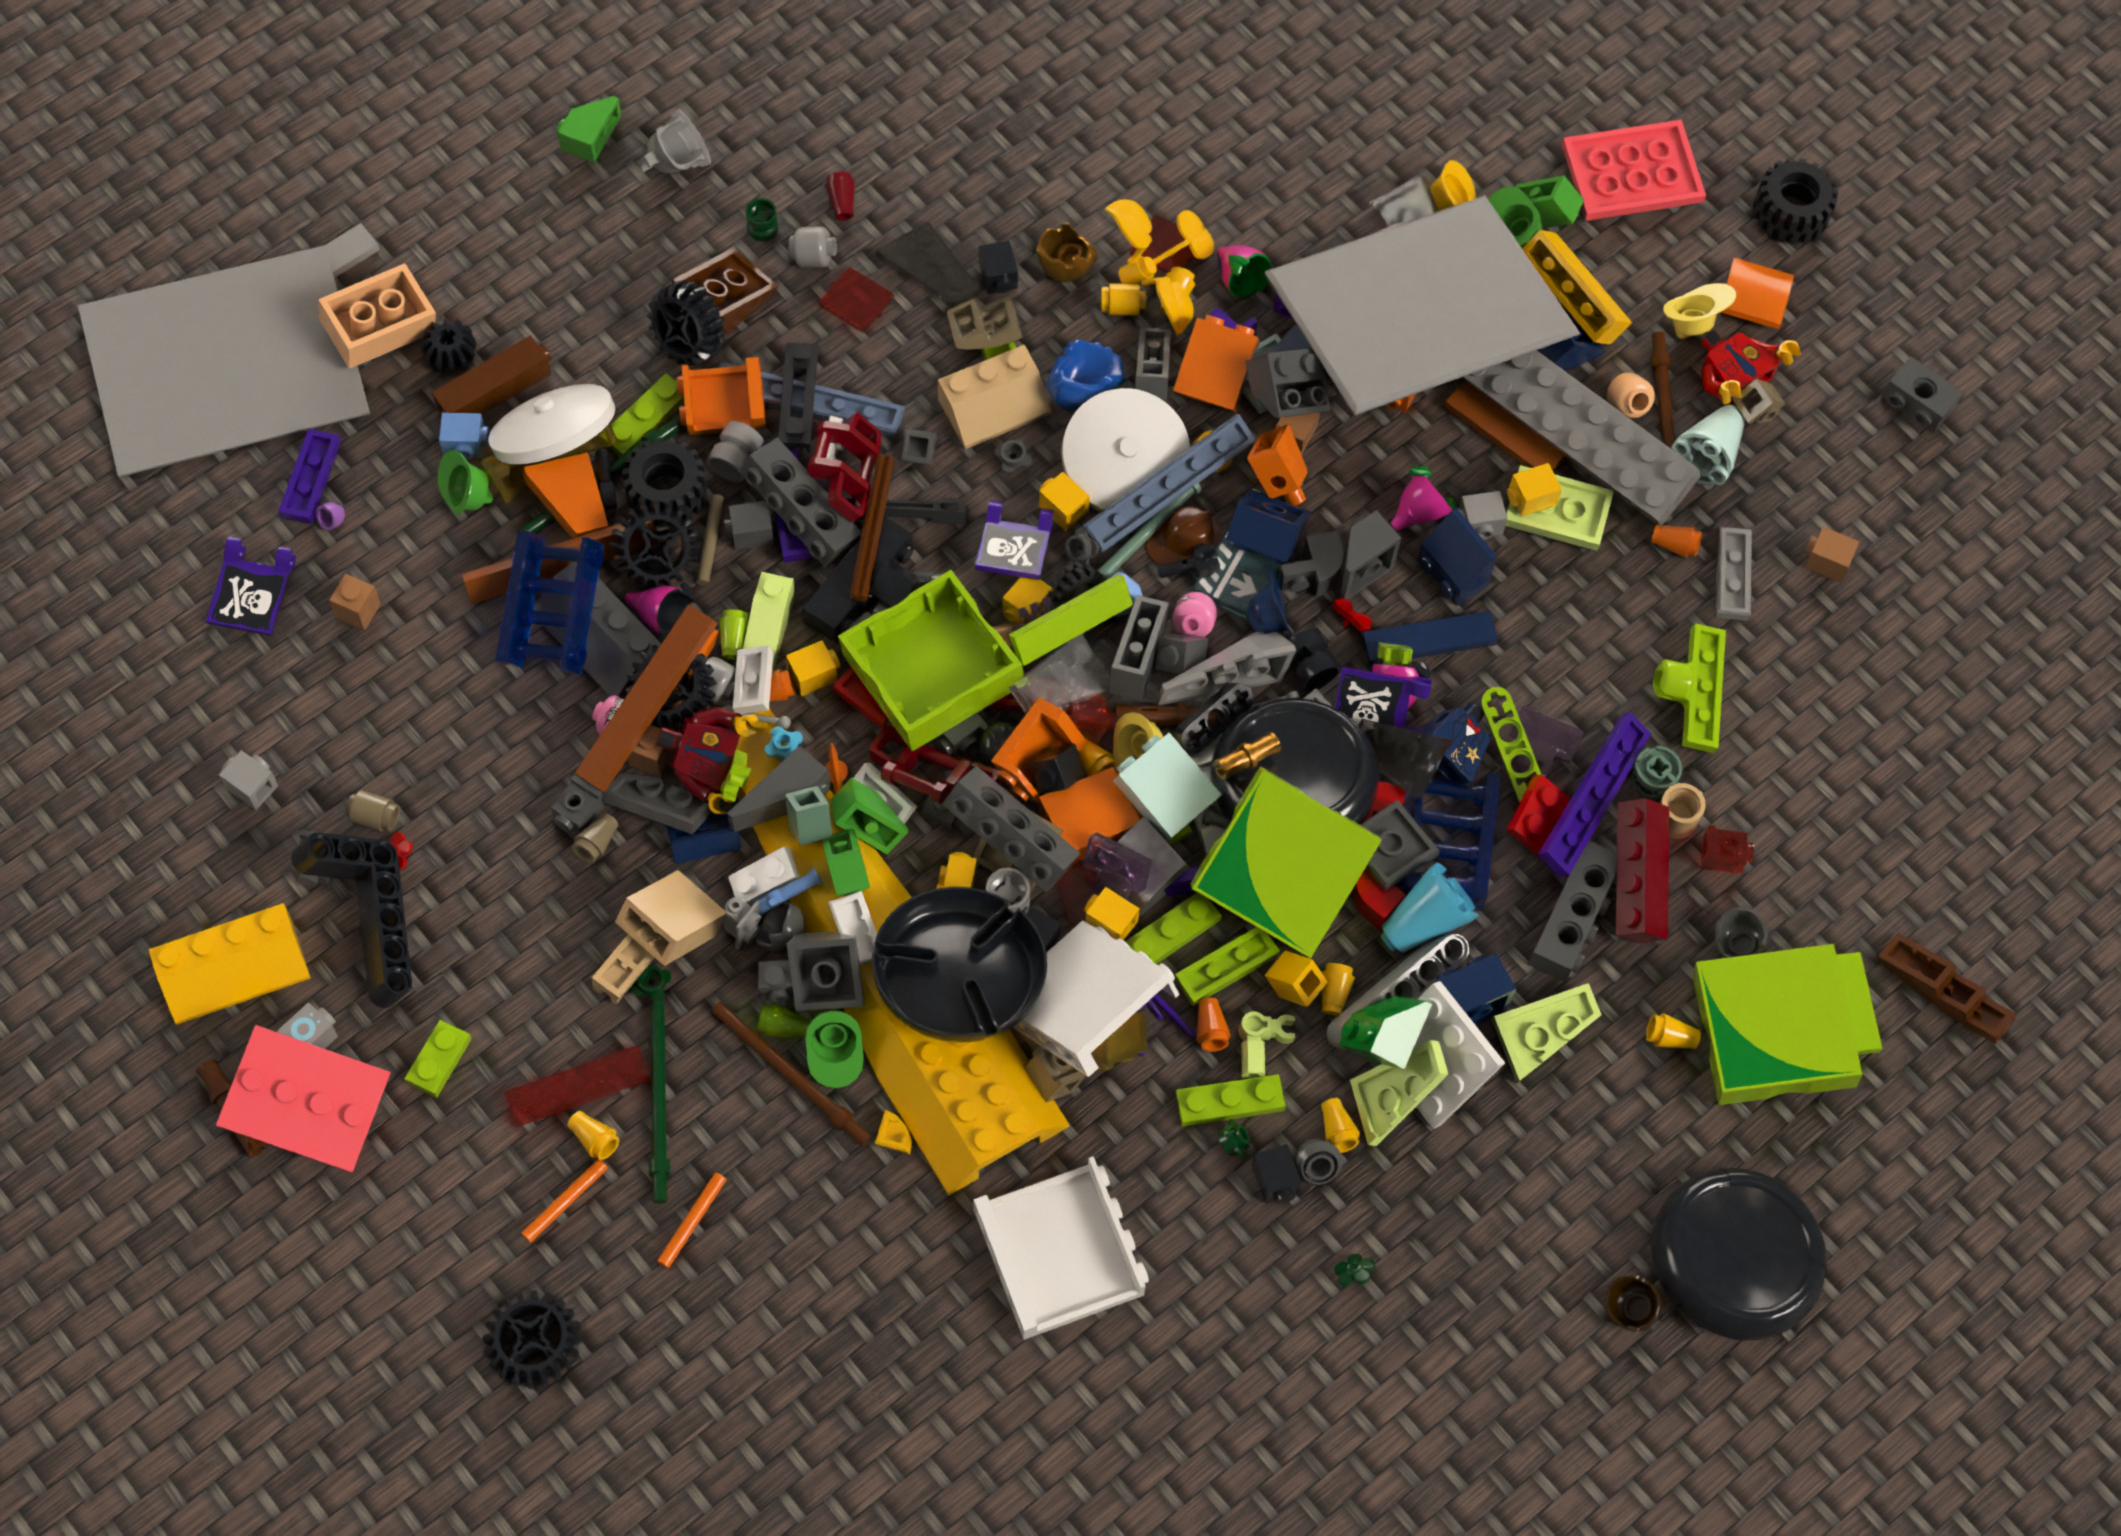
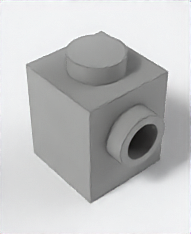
(1485, 513)
(248, 779)

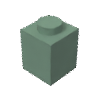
(808, 815)

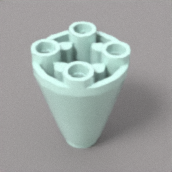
(1713, 444)

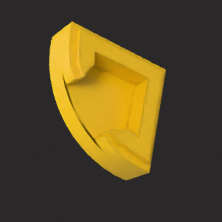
(893, 1134)

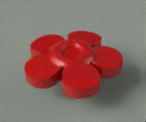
(402, 847)

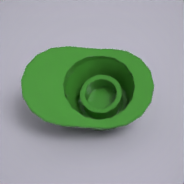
(1517, 213)
(462, 484)
(834, 1049)

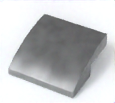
(1165, 864)

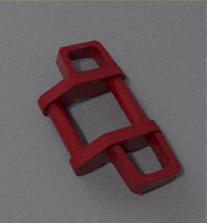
(840, 473)
(899, 770)

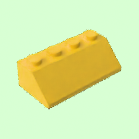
(229, 963)

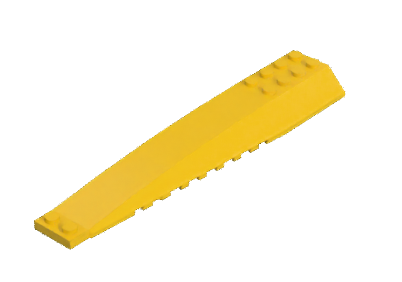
(955, 1098)

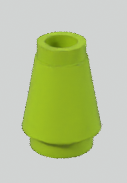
(732, 632)

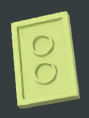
(1575, 519)

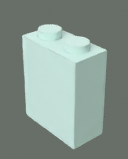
(1166, 785)

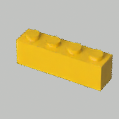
(1576, 288)

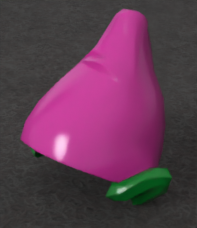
(1243, 269)
(1421, 501)

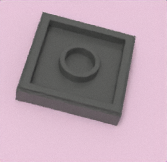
(1402, 846)

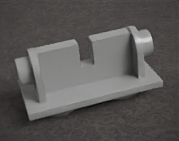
(742, 920)

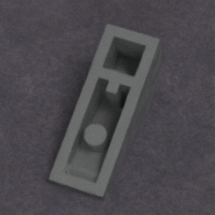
(1153, 361)
(768, 798)

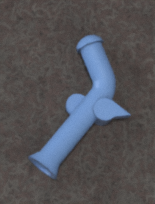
(790, 890)

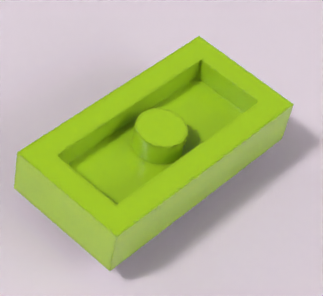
(438, 1058)

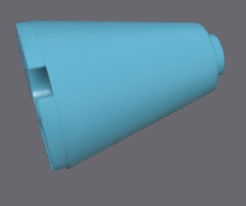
(1428, 911)

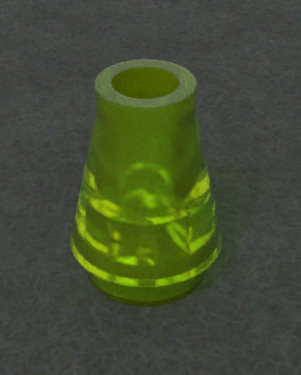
(780, 1022)

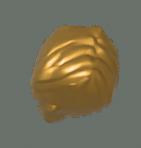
(1065, 253)

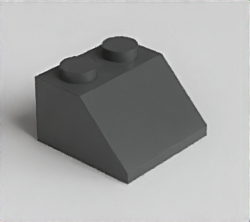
(1368, 554)
(825, 971)

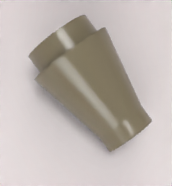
(593, 841)

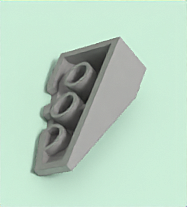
(1251, 661)

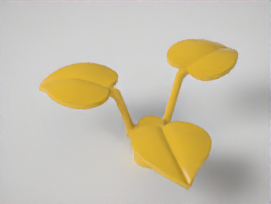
(1141, 270)

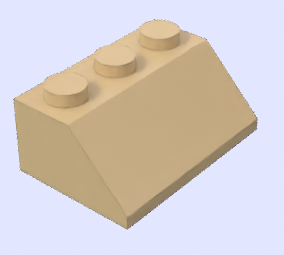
(993, 397)

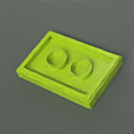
(1859, 1003)

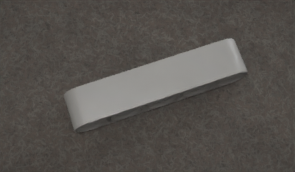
(1408, 977)

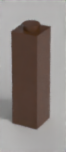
(495, 379)

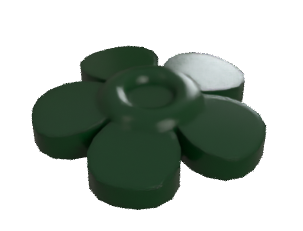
(1354, 1269)

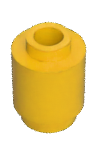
(1123, 299)

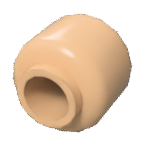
(1631, 395)

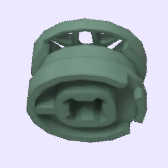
(1656, 771)

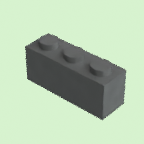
(1138, 648)

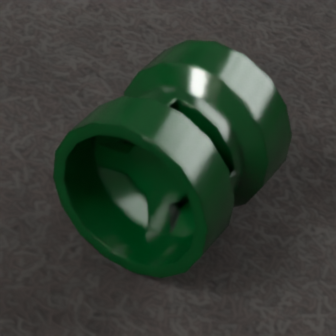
(761, 219)

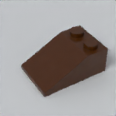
(735, 285)

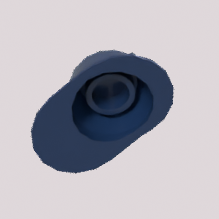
(1268, 608)

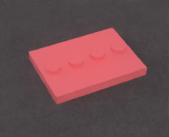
(1633, 170)
(303, 1099)

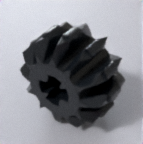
(448, 345)

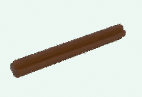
(872, 528)

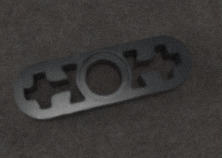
(1227, 714)

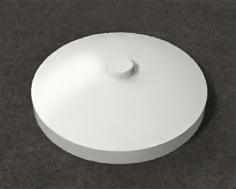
(551, 424)
(1120, 443)

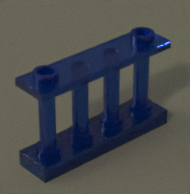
(521, 595)
(1481, 825)

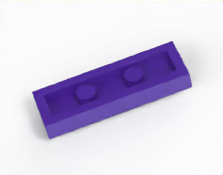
(309, 476)

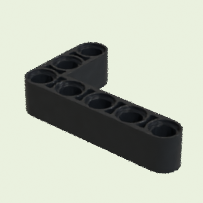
(380, 904)

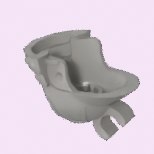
(675, 147)

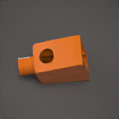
(1279, 464)

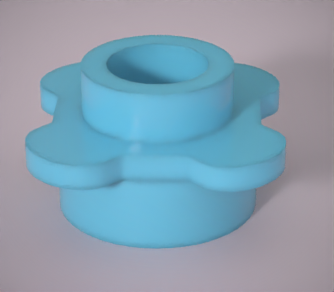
(778, 735)

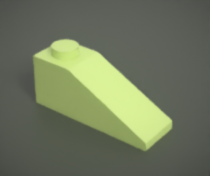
(770, 613)

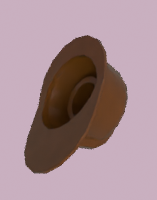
(1181, 533)

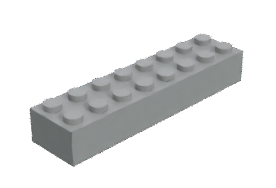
(1589, 432)

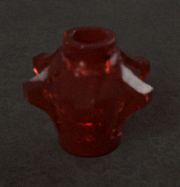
(1092, 717)

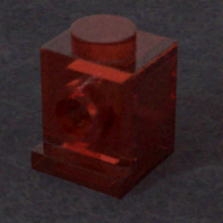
(1718, 857)

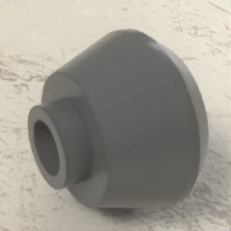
(1318, 1162)

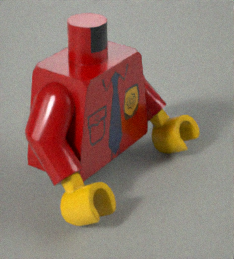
(1739, 361)

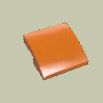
(1759, 293)

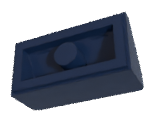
(709, 839)

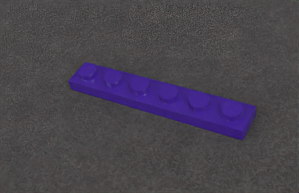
(1594, 794)

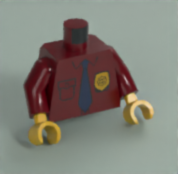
(705, 751)

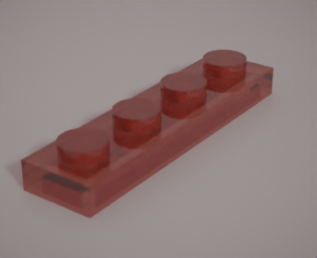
(577, 1086)

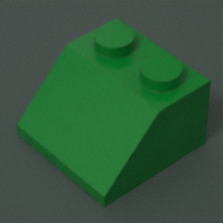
(1386, 1030)

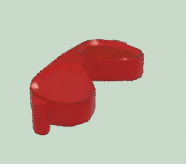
(1345, 608)

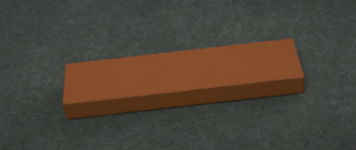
(1502, 428)

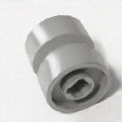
(733, 451)
(1012, 886)

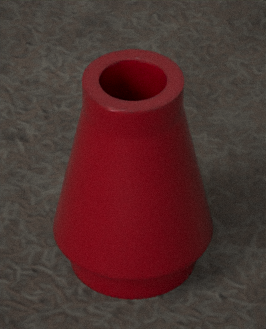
(841, 192)

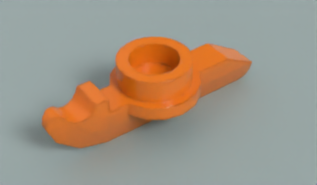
(837, 769)

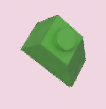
(589, 128)
(1554, 199)
(866, 812)
(845, 863)

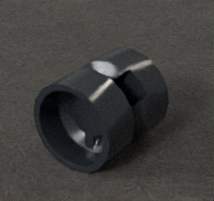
(1312, 661)

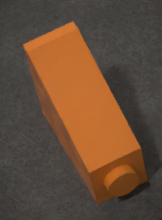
(569, 493)

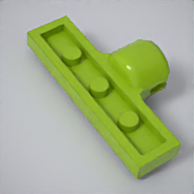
(1696, 686)

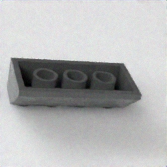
(613, 635)

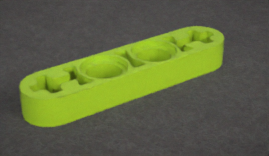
(1512, 749)

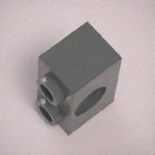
(1937, 393)

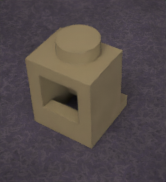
(1763, 405)
(1052, 1075)

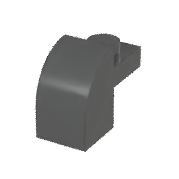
(1321, 565)

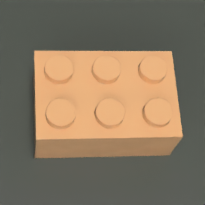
(376, 315)

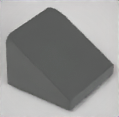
(918, 446)

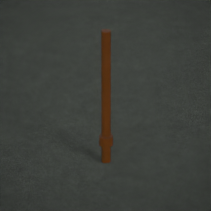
(1660, 365)
(839, 1116)

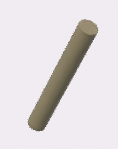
(710, 540)

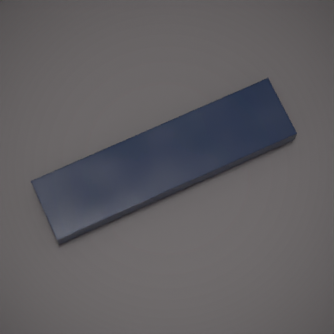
(1435, 636)

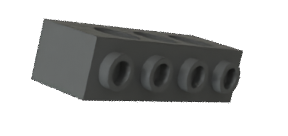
(794, 487)
(1011, 828)
(1550, 953)

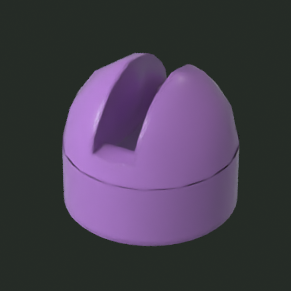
(330, 515)

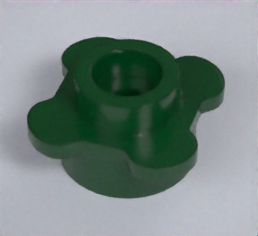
(654, 991)
(1234, 1138)

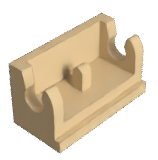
(621, 969)

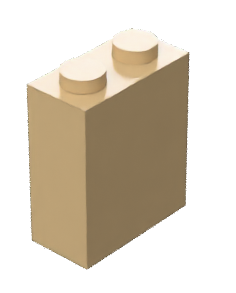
(670, 917)

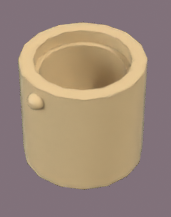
(1685, 810)

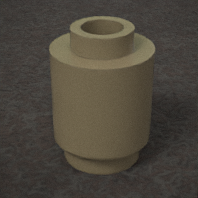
(372, 811)

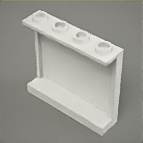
(1090, 993)
(1061, 1249)

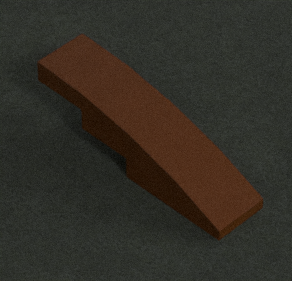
(1943, 987)

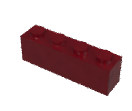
(1642, 871)

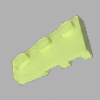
(1543, 1027)
(1391, 1093)

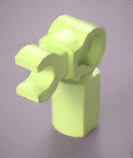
(1253, 1030)

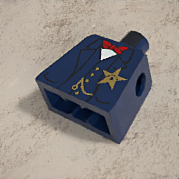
(1467, 742)

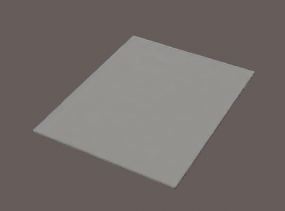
(1420, 304)
(219, 361)

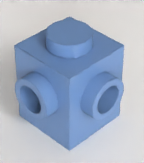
(464, 433)

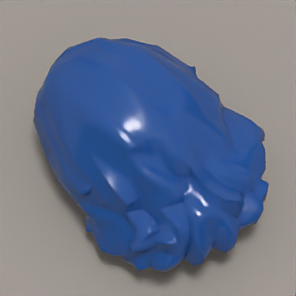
(1083, 373)

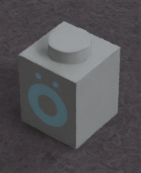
(311, 1026)

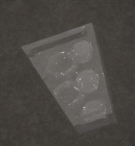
(1063, 677)

